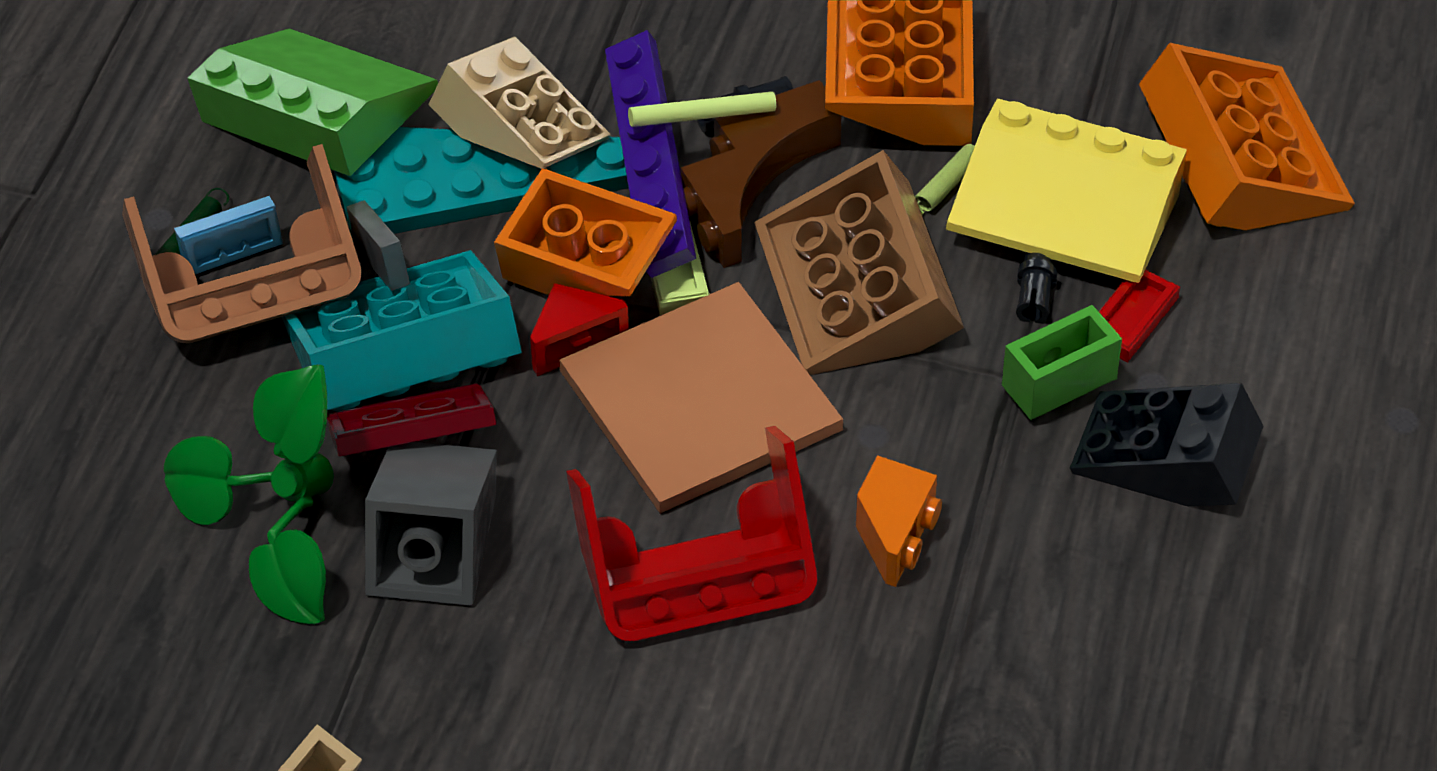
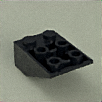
(1172, 442)

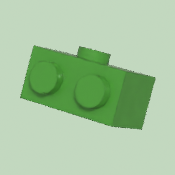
(1061, 362)

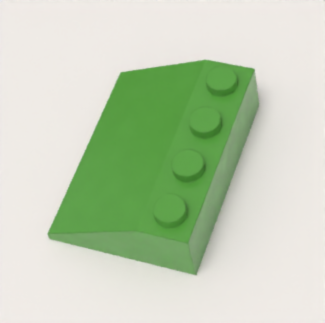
(307, 93)

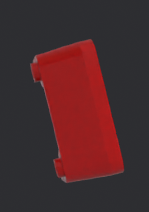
(706, 578)

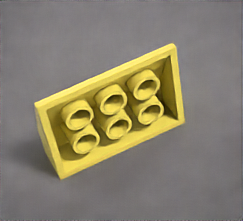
(1068, 190)

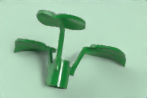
(293, 415)

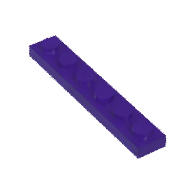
(650, 149)

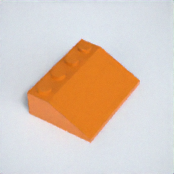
(903, 67)
(1246, 139)

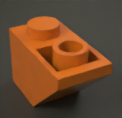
(892, 514)

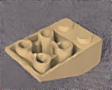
(514, 106)

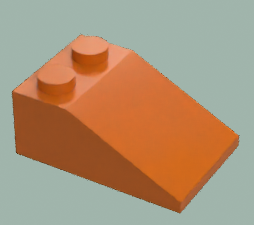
(580, 237)

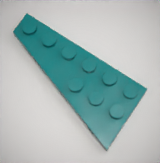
(440, 179)

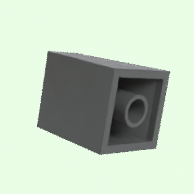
(429, 522)

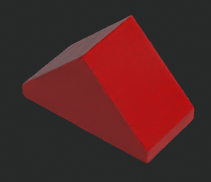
(573, 322)

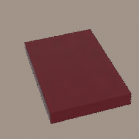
(410, 419)

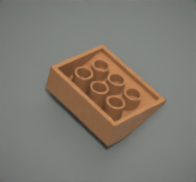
(858, 270)

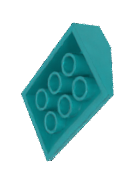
(418, 333)

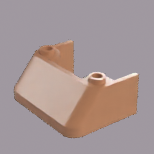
(320, 273)

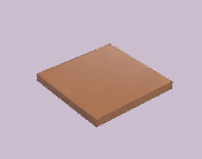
(694, 395)

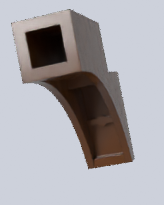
(747, 157)

